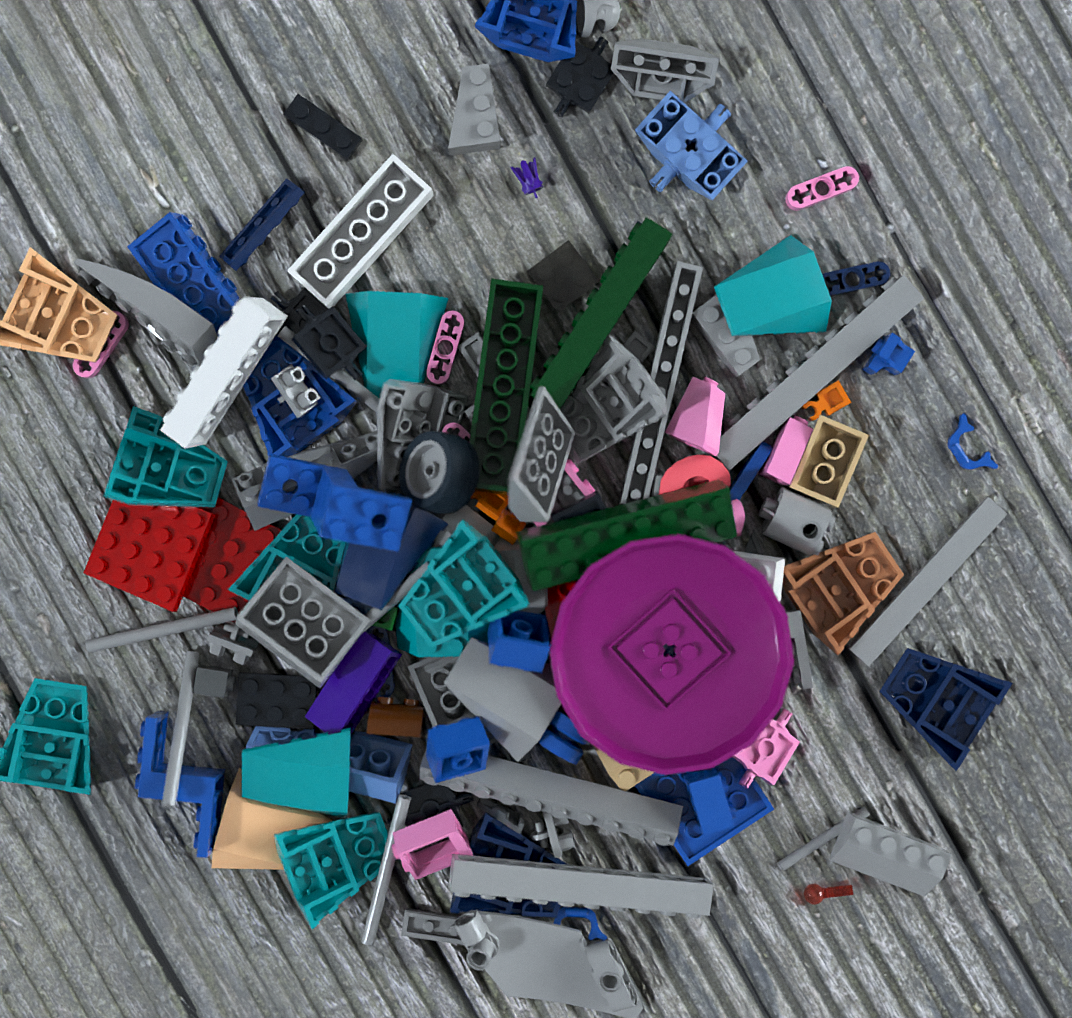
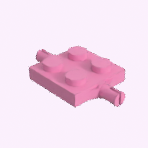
(769, 752)

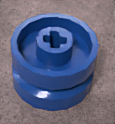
(560, 738)

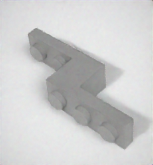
(801, 673)

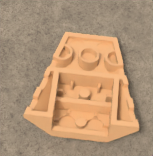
(54, 314)
(249, 827)

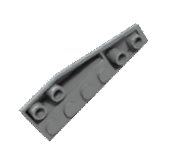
(156, 310)
(350, 454)

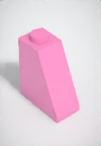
(699, 416)
(787, 451)

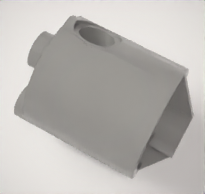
(787, 517)

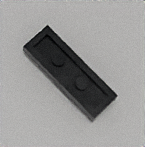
(322, 127)

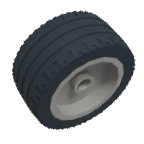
(439, 472)

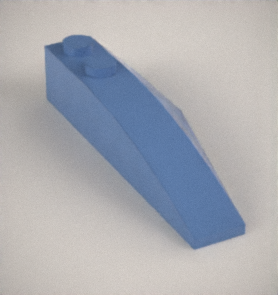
(376, 762)

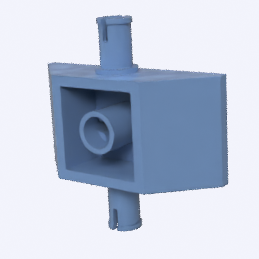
(675, 126)

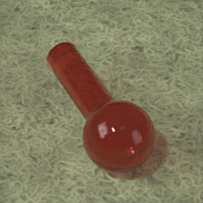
(815, 893)

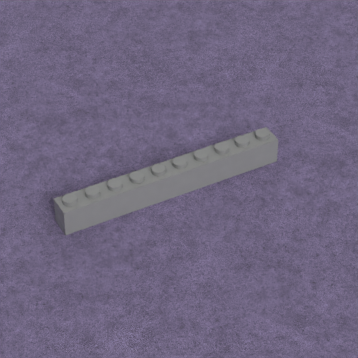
(817, 370)
(664, 372)
(568, 798)
(580, 885)

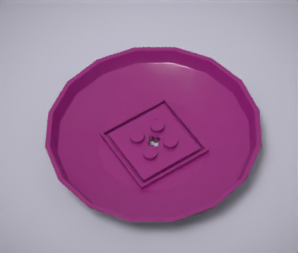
(682, 707)

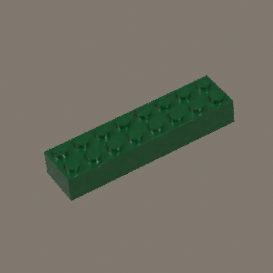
(603, 310)
(504, 380)
(568, 547)

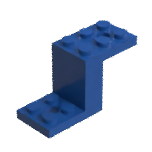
(334, 502)
(195, 784)

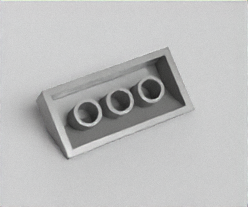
(889, 855)

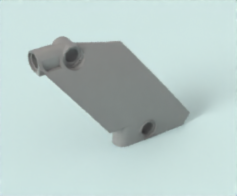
(548, 962)

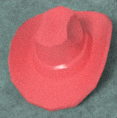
(693, 471)

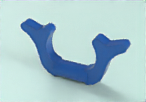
(953, 445)
(581, 912)

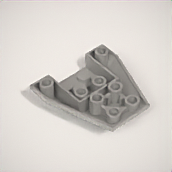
(405, 413)

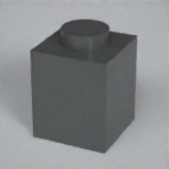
(214, 681)

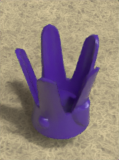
(529, 177)

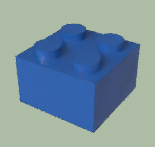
(519, 641)
(457, 749)
(708, 799)

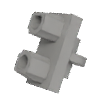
(294, 390)
(233, 638)
(558, 842)

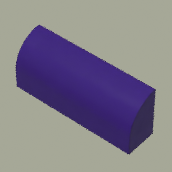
(353, 684)

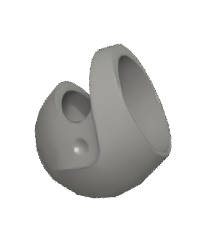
(603, 11)

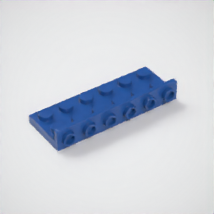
(182, 267)

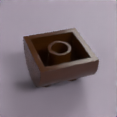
(396, 719)

